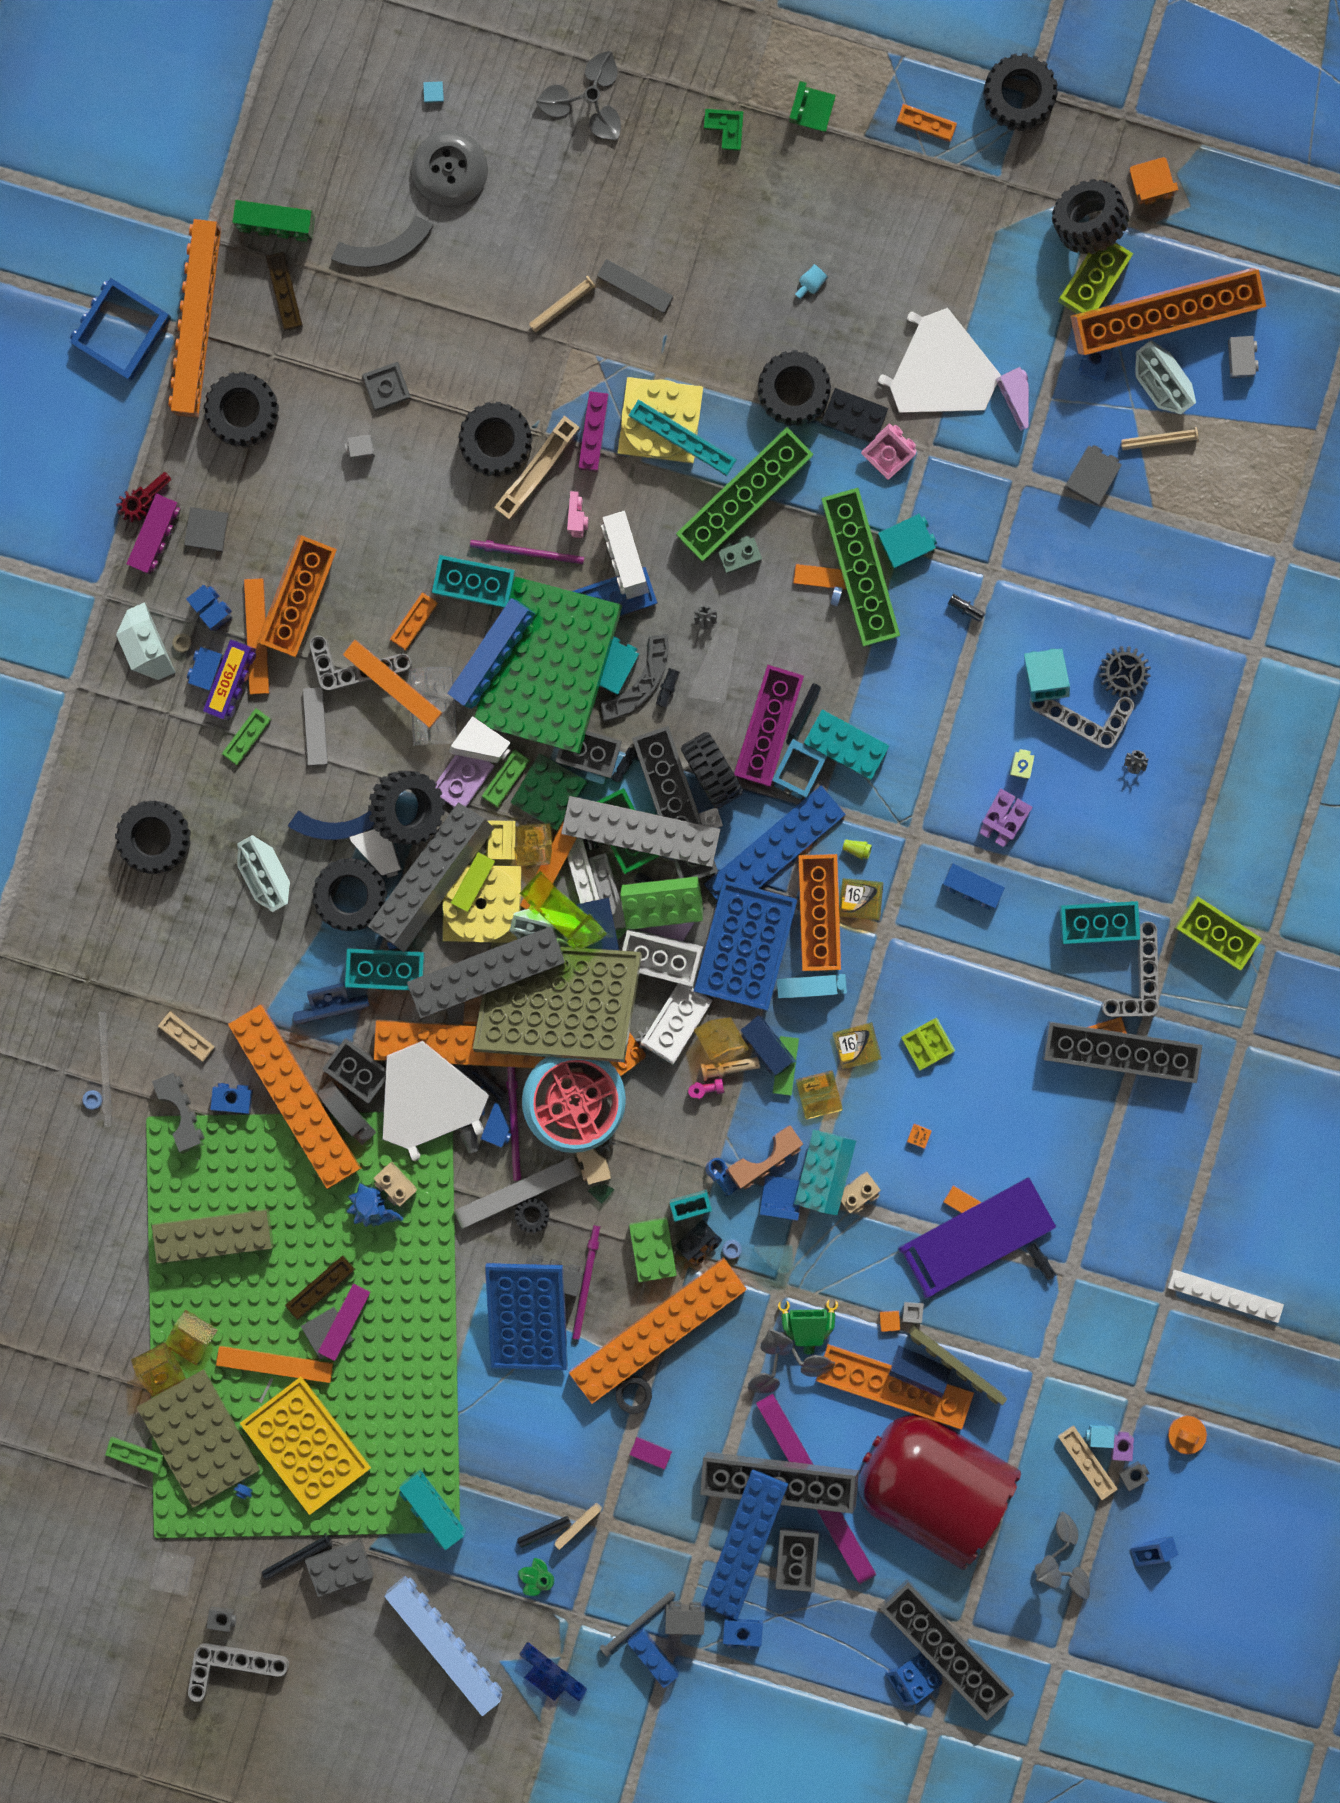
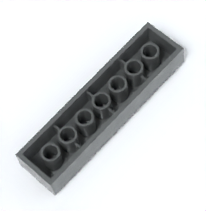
(669, 788)
(431, 877)
(486, 972)
(1122, 1052)
(807, 1483)
(946, 1649)

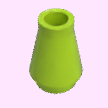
(857, 848)

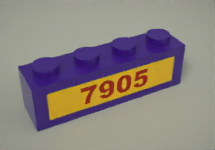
(229, 680)

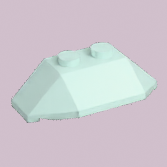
(1163, 379)
(143, 644)
(263, 873)
(527, 923)

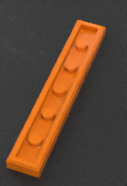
(254, 622)
(392, 683)
(560, 849)
(274, 1364)

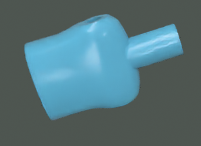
(811, 281)

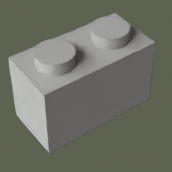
(1242, 357)

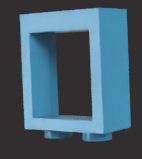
(797, 792)

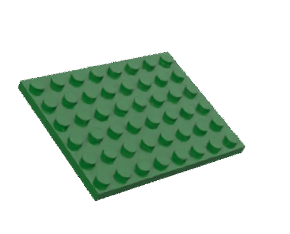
(554, 669)

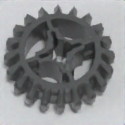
(1120, 663)

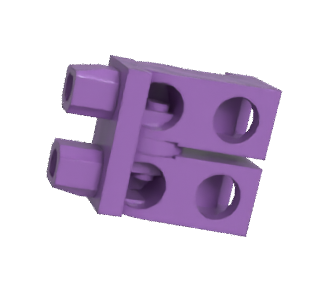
(1004, 823)

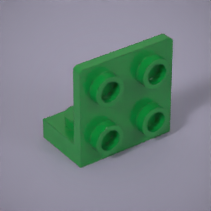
(811, 108)

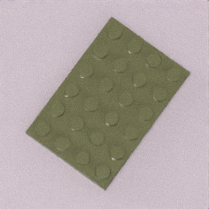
(198, 1438)

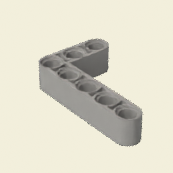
(354, 670)
(1082, 722)
(1143, 979)
(232, 1663)

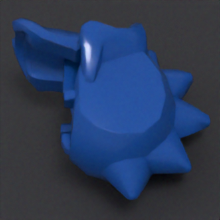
(369, 1207)

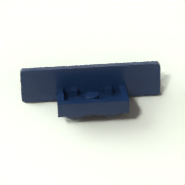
(329, 1002)

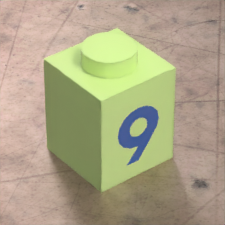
(1022, 764)

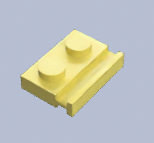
(501, 841)

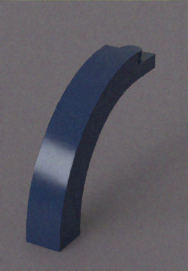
(329, 830)

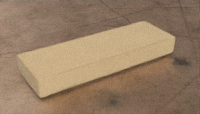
(186, 1036)
(578, 1525)

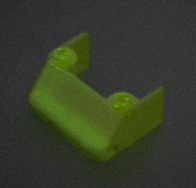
(561, 913)

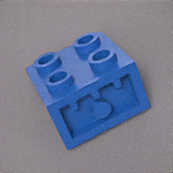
(779, 1197)
(914, 1679)

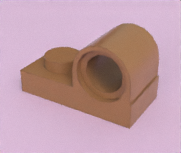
(471, 1011)

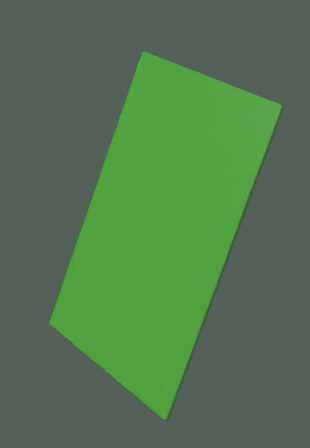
(387, 1387)

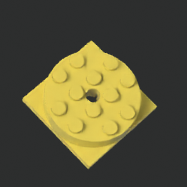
(671, 399)
(494, 921)

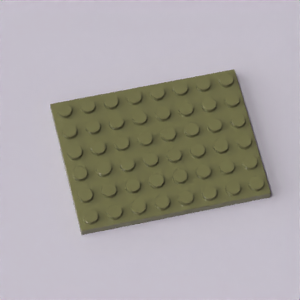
(566, 1010)

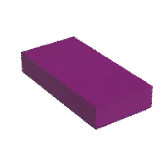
(650, 1452)

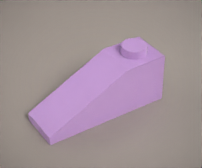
(1016, 393)

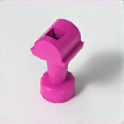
(698, 1090)

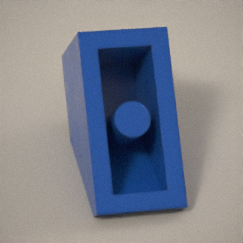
(497, 1127)
(1154, 1551)

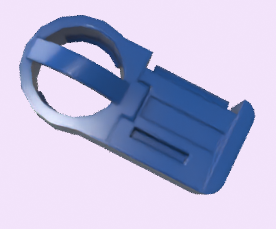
(723, 1178)

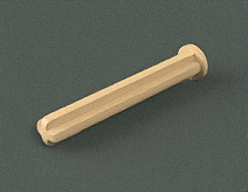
(562, 304)
(1160, 439)

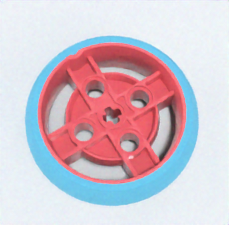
(567, 1118)

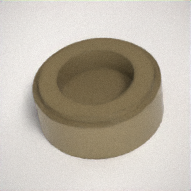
(182, 643)

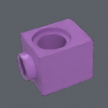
(1124, 1455)

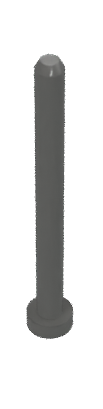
(636, 1624)

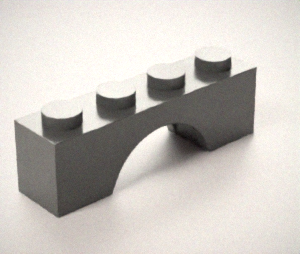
(187, 1135)

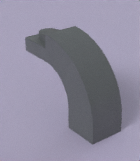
(345, 1113)

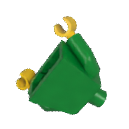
(808, 1326)

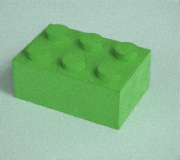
(653, 1249)

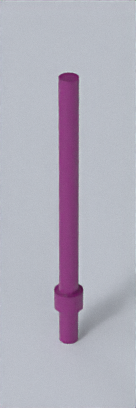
(490, 546)
(512, 1085)
(593, 1245)

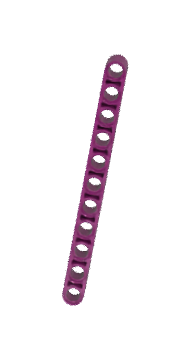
(833, 1520)

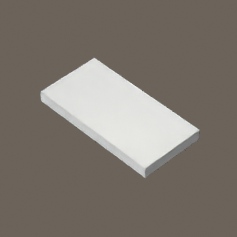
(676, 1022)

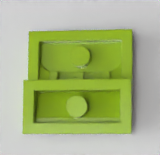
(928, 1043)

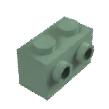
(739, 555)

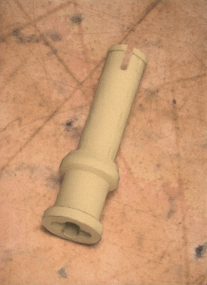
(748, 1064)

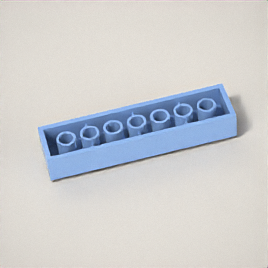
(444, 1645)

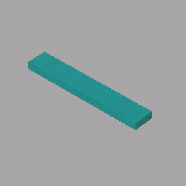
(682, 437)

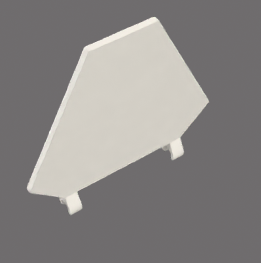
(942, 369)
(427, 1098)

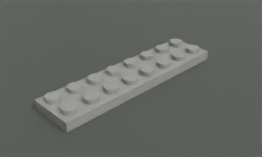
(640, 831)

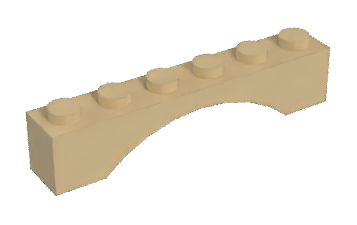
(537, 469)
(594, 1164)

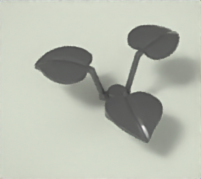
(601, 70)
(781, 1344)
(1048, 1569)

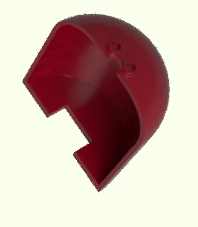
(936, 1487)

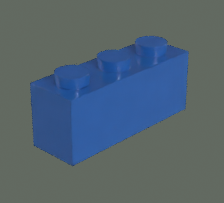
(973, 886)
(653, 1657)

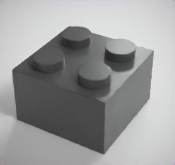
(685, 1618)

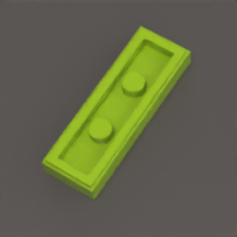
(473, 882)

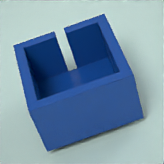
(210, 608)

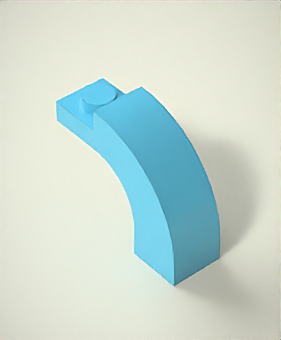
(811, 986)

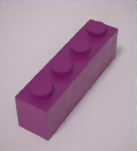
(593, 431)
(153, 534)

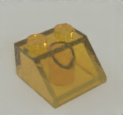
(721, 1040)
(191, 1337)
(158, 1369)

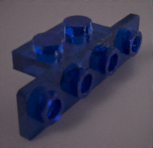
(549, 1676)

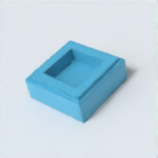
(433, 92)
(595, 778)

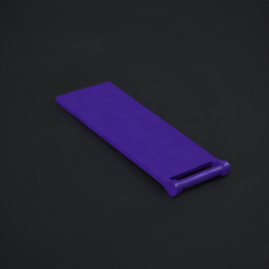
(979, 1236)

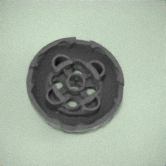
(468, 180)

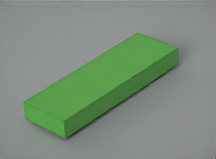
(246, 736)
(505, 778)
(784, 1082)
(135, 1455)

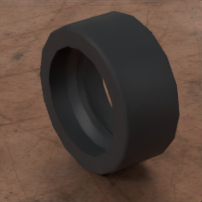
(634, 1409)

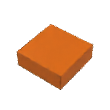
(889, 1321)

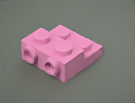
(889, 451)
(576, 520)

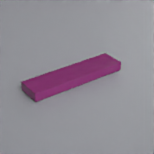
(343, 1322)

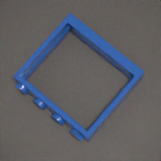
(145, 346)

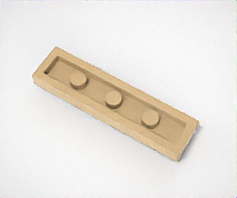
(1087, 1462)

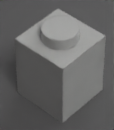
(360, 447)

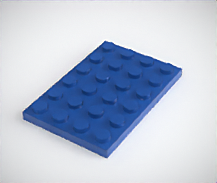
(745, 945)
(526, 1316)

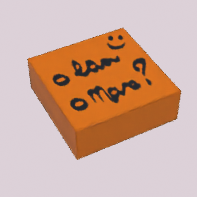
(919, 1135)

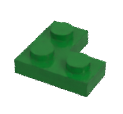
(730, 123)

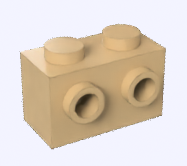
(395, 1184)
(859, 1192)

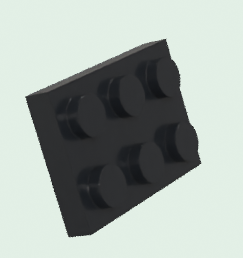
(854, 415)

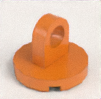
(1187, 1434)

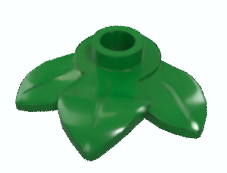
(533, 1577)

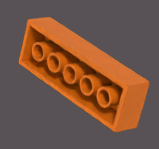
(296, 595)
(819, 912)

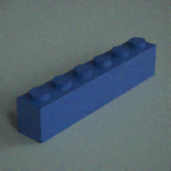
(491, 653)

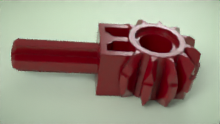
(142, 497)

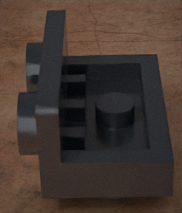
(698, 1243)

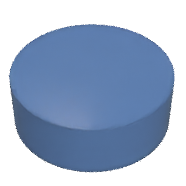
(836, 596)
(92, 1099)
(732, 1249)

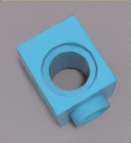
(1100, 1436)

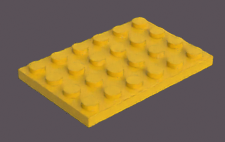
(305, 1445)

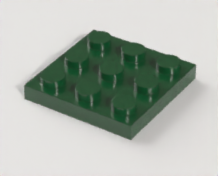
(547, 791)

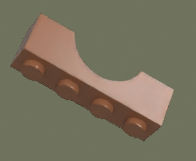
(784, 1143)

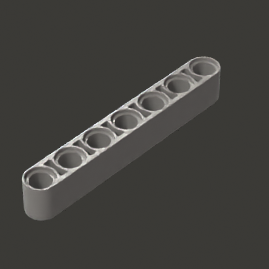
(517, 1192)

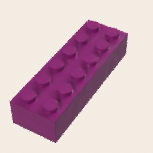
(768, 725)

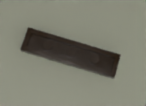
(284, 291)
(320, 1287)

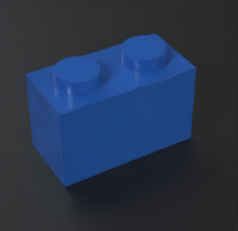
(205, 668)

